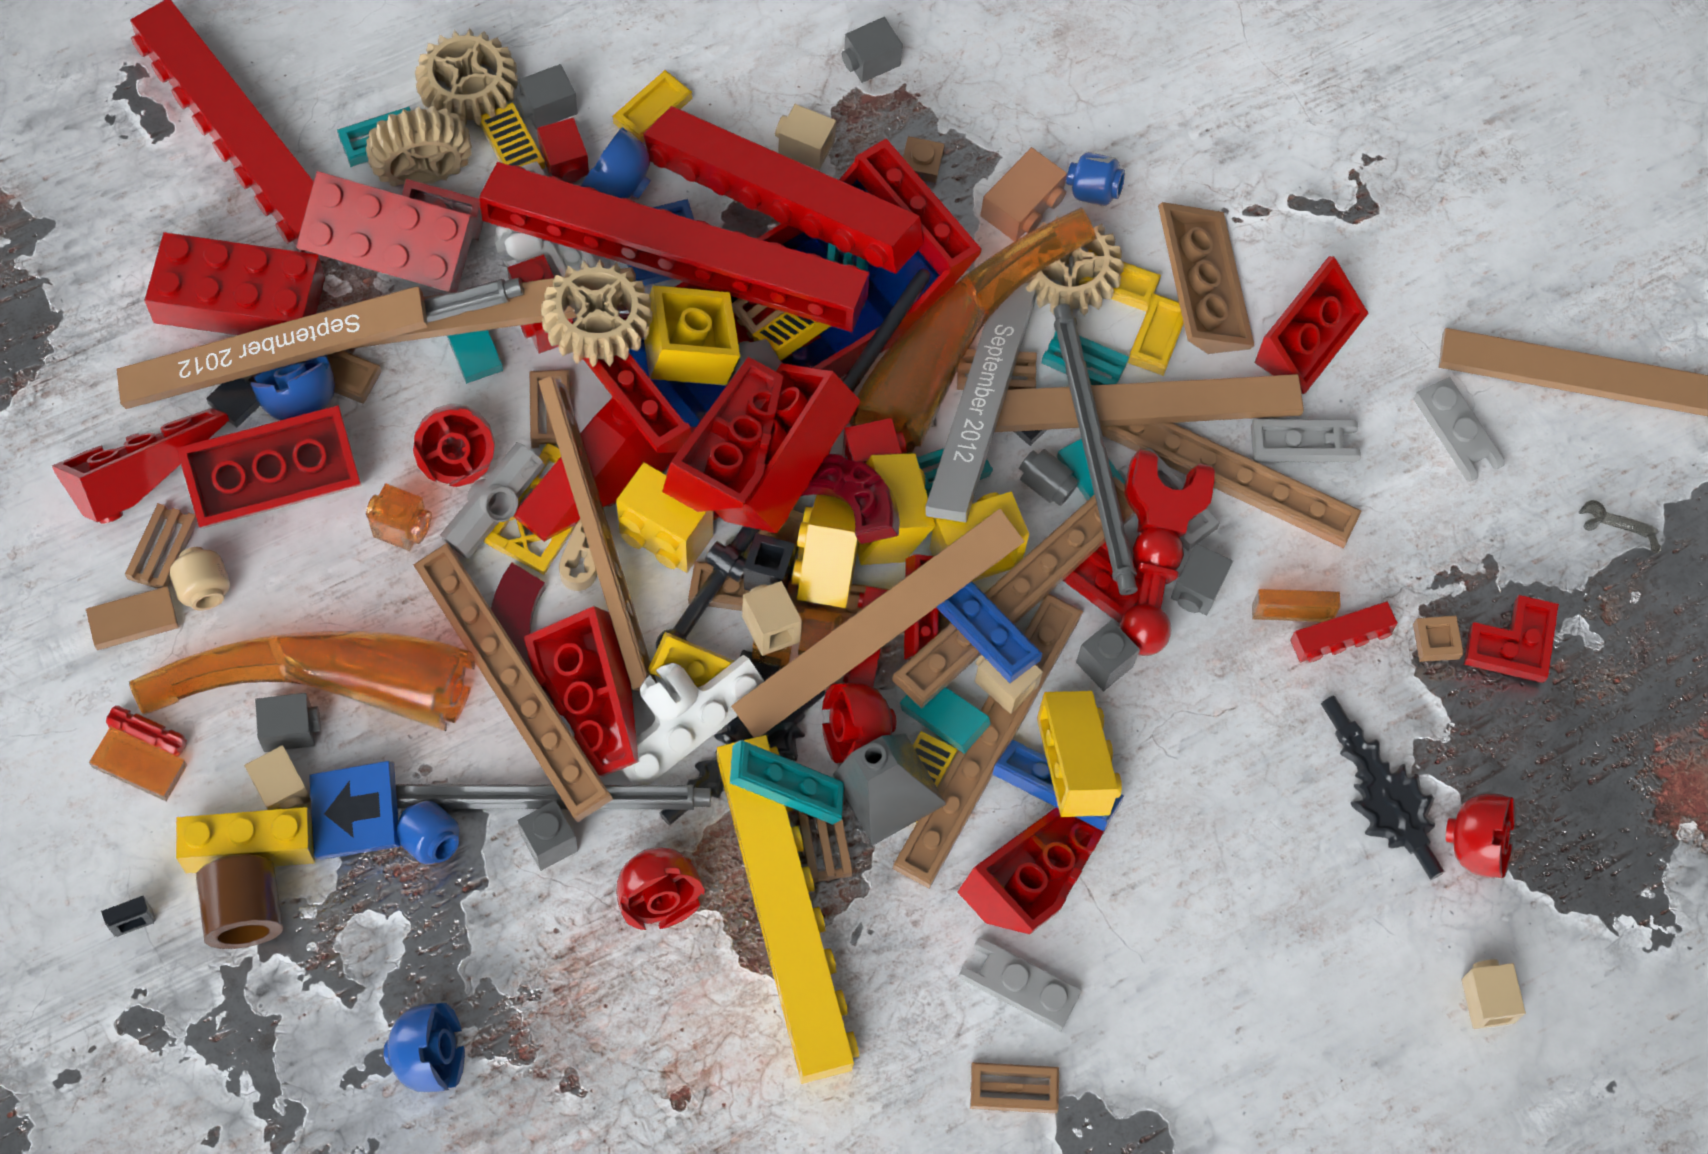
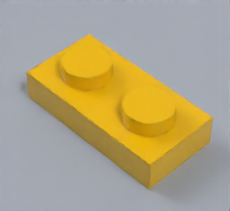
(697, 661)

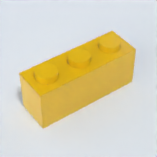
(1078, 753)
(278, 834)

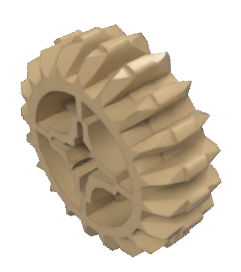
(459, 65)
(418, 146)
(1104, 267)
(598, 328)

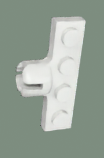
(524, 246)
(686, 715)

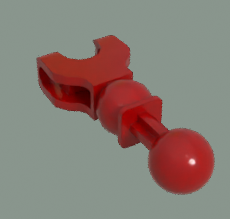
(1158, 548)

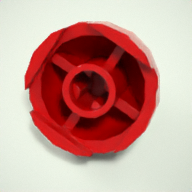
(454, 445)
(855, 717)
(1483, 834)
(657, 888)

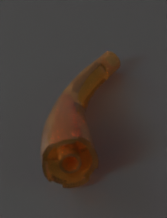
(923, 360)
(380, 669)

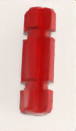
(146, 730)

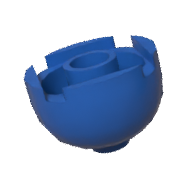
(621, 167)
(295, 388)
(424, 1048)

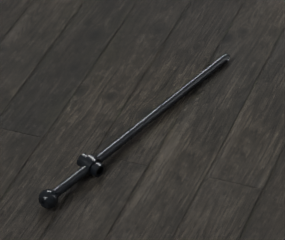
(729, 559)

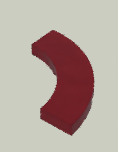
(864, 491)
(515, 605)

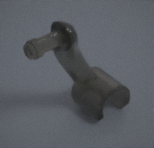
(1625, 523)

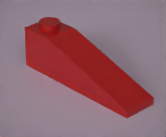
(730, 445)
(614, 454)
(590, 686)
(1031, 873)

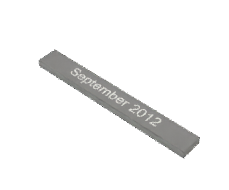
(980, 408)

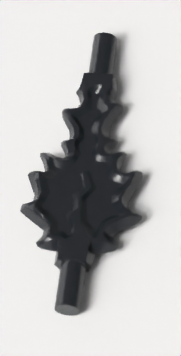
(780, 736)
(1390, 799)

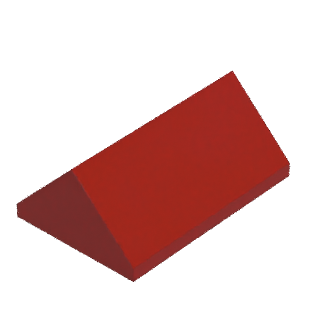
(1313, 327)

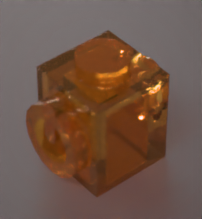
(398, 517)

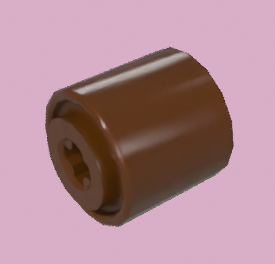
(239, 901)

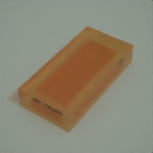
(1295, 605)
(138, 763)

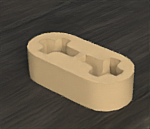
(571, 557)

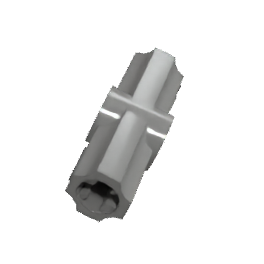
(508, 482)

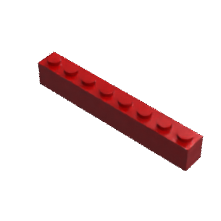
(226, 114)
(784, 189)

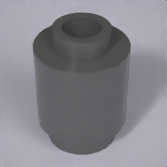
(1048, 477)

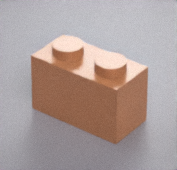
(1024, 195)

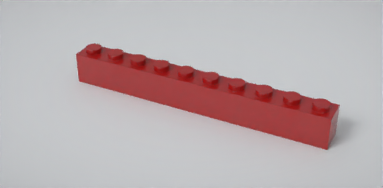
(674, 246)

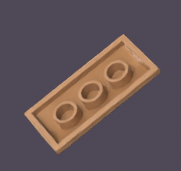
(1206, 278)

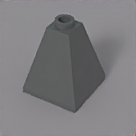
(888, 786)

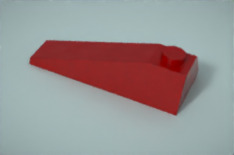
(117, 479)

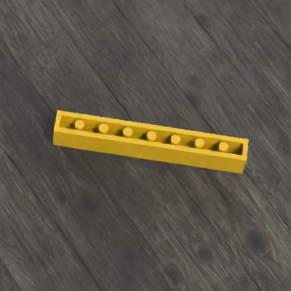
(790, 928)

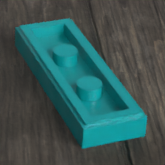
(786, 782)

